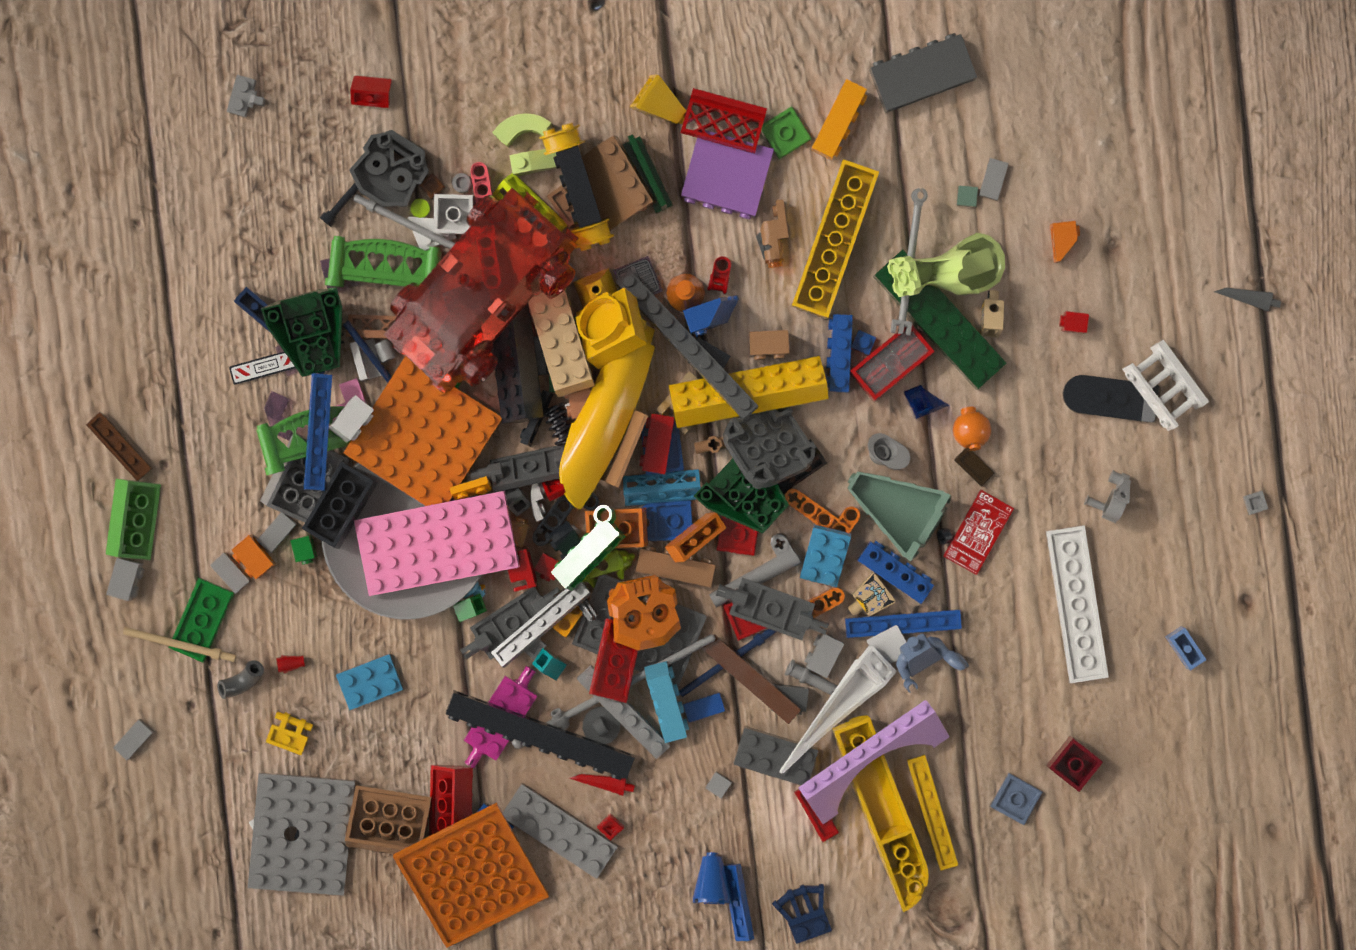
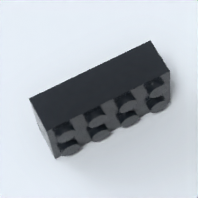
(339, 505)

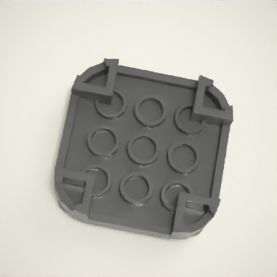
(768, 447)

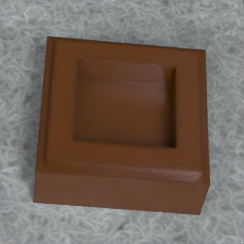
(432, 186)

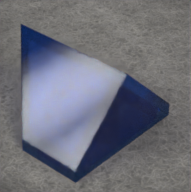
(922, 401)

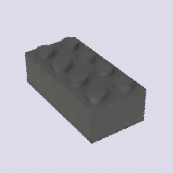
(769, 752)

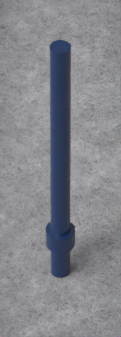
(758, 640)

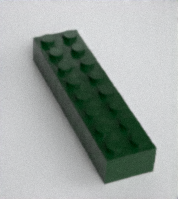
(948, 330)

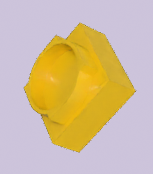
(610, 327)

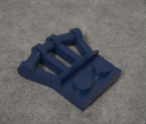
(809, 924)

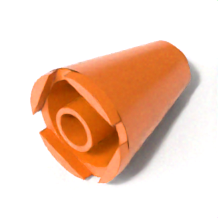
(685, 292)

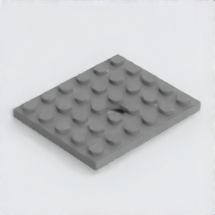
(319, 855)

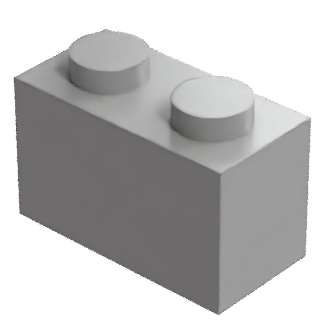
(125, 579)
(824, 654)

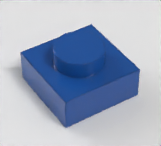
(863, 342)

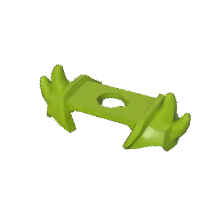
(618, 561)

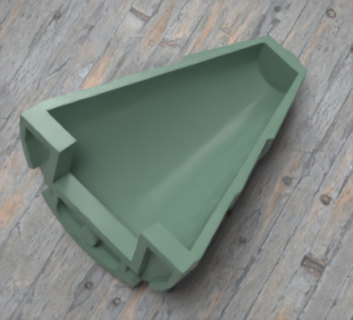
(900, 509)

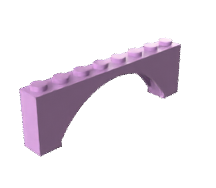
(915, 727)

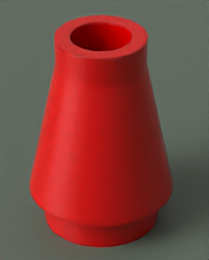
(289, 663)

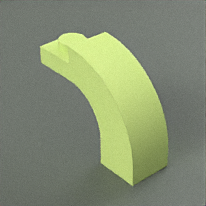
(518, 124)

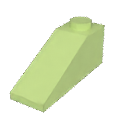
(532, 162)

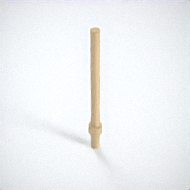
(215, 653)

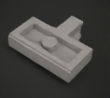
(244, 96)

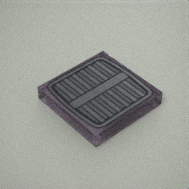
(644, 272)

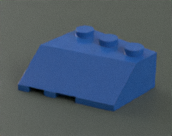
(709, 315)

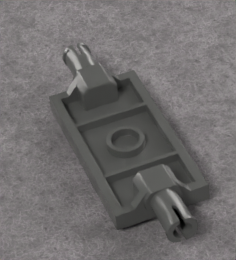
(522, 468)
(772, 609)
(506, 620)

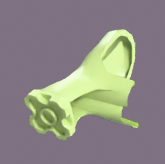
(965, 269)

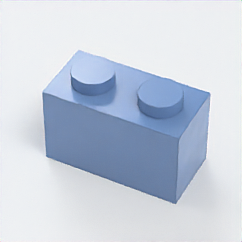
(1185, 648)

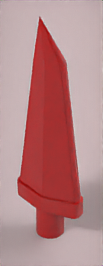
(605, 782)

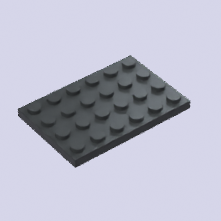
(590, 633)

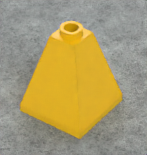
(659, 101)
(586, 285)

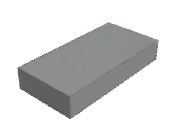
(993, 179)
(276, 532)
(230, 573)
(133, 739)

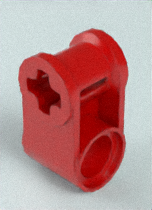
(719, 276)

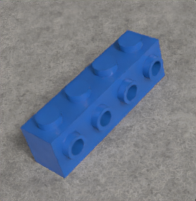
(840, 353)
(895, 572)

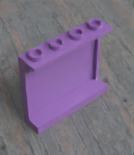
(727, 177)

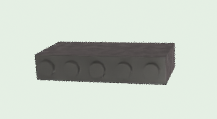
(922, 72)

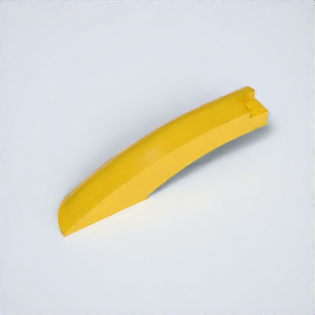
(603, 422)
(886, 816)

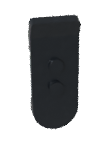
(1107, 398)

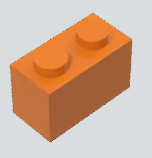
(253, 557)

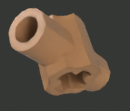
(702, 446)

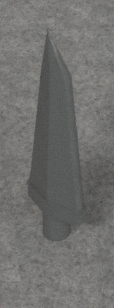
(1255, 298)

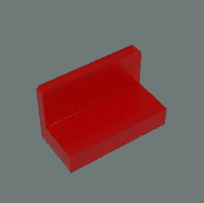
(370, 91)

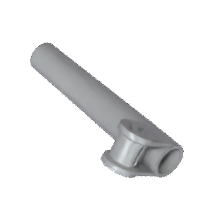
(784, 561)

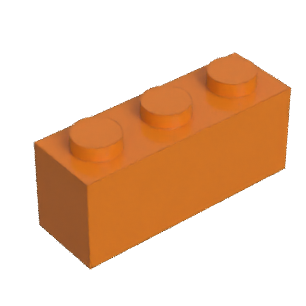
(695, 537)

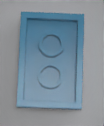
(825, 555)
(369, 682)

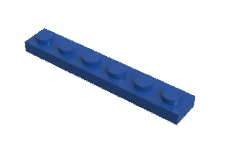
(318, 432)
(906, 623)

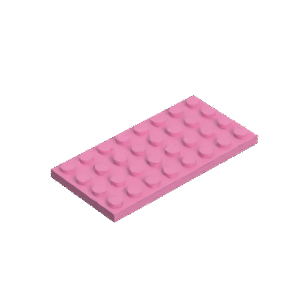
(436, 543)

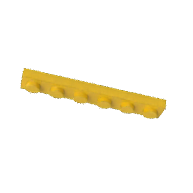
(932, 812)

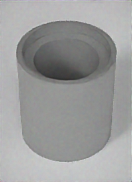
(385, 350)

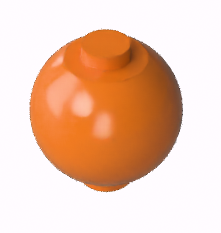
(971, 429)

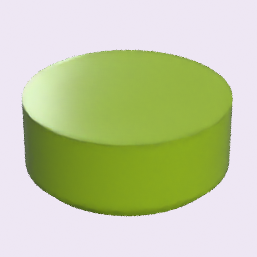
(420, 208)

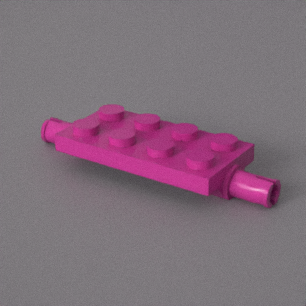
(509, 695)

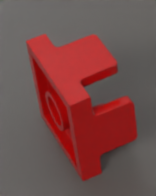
(524, 572)

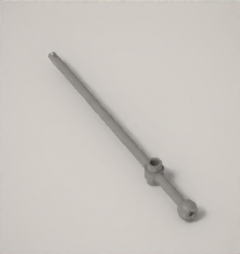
(561, 718)

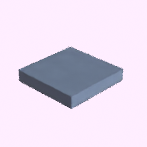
(1016, 798)

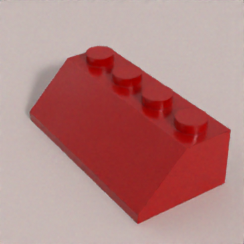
(450, 795)

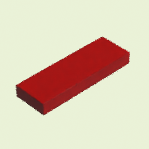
(824, 830)

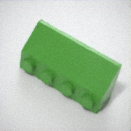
(133, 519)

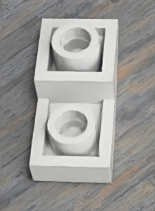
(537, 494)

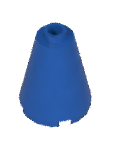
(711, 881)

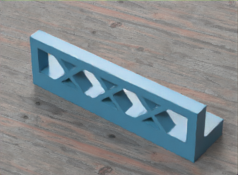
(661, 491)

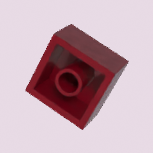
(1074, 763)

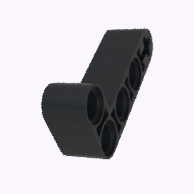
(560, 515)

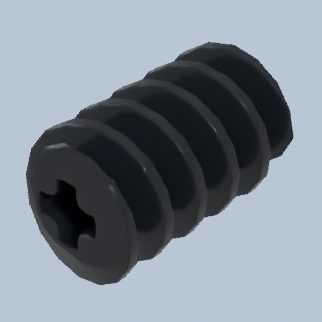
(558, 423)

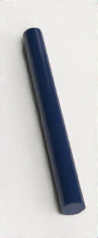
(367, 350)

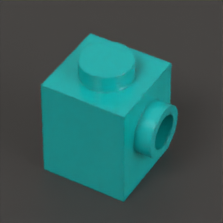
(549, 664)

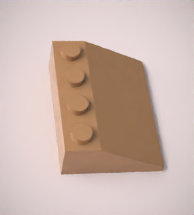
(616, 182)
(622, 456)
(386, 820)

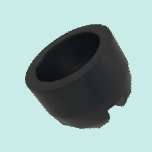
(944, 536)

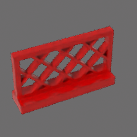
(724, 106)

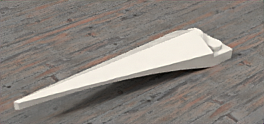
(860, 682)

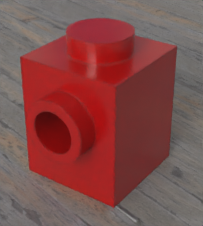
(546, 566)

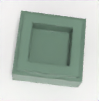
(967, 196)

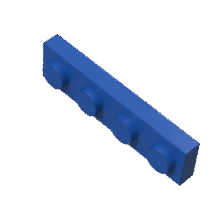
(739, 905)

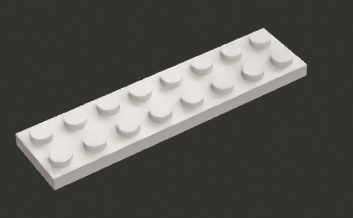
(1077, 604)

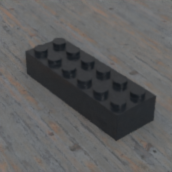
(517, 371)

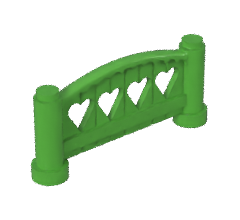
(342, 268)
(277, 453)

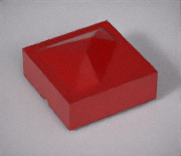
(610, 826)

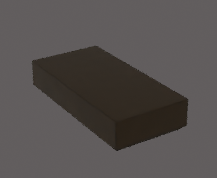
(974, 466)

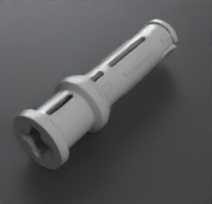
(804, 675)

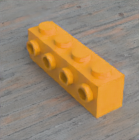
(837, 122)

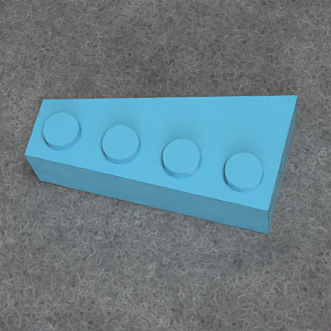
(665, 701)

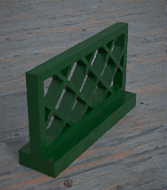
(647, 170)

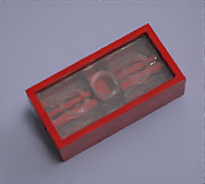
(891, 363)

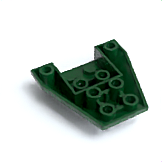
(308, 329)
(738, 500)

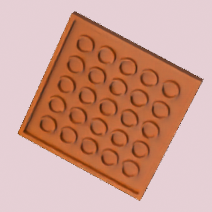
(423, 436)
(471, 875)

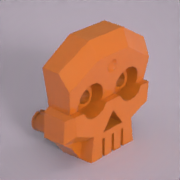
(646, 628)

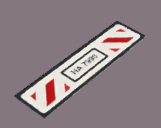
(260, 368)

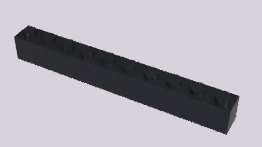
(539, 734)

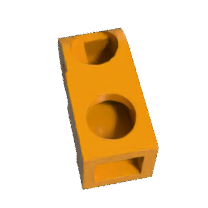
(565, 625)

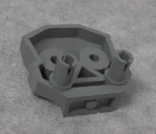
(381, 182)

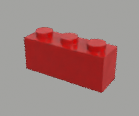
(657, 443)

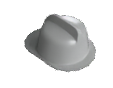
(888, 452)

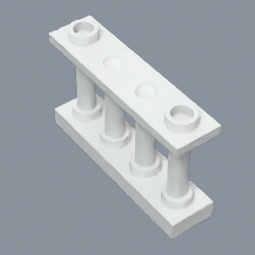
(1182, 379)

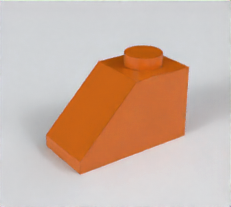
(1063, 238)

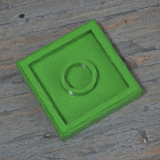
(785, 133)

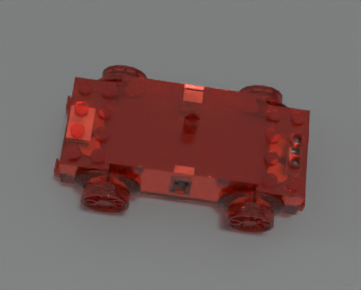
(480, 289)

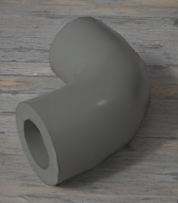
(241, 682)

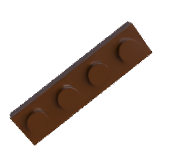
(119, 446)

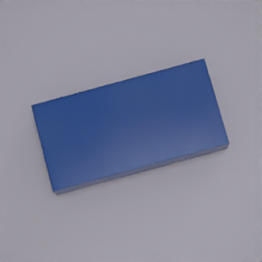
(704, 707)

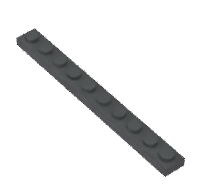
(688, 346)

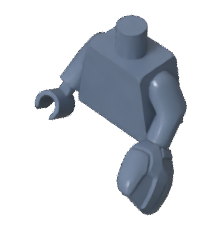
(923, 652)

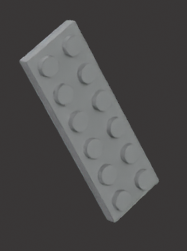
(559, 831)

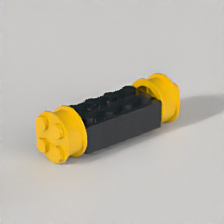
(574, 177)

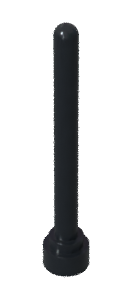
(330, 216)

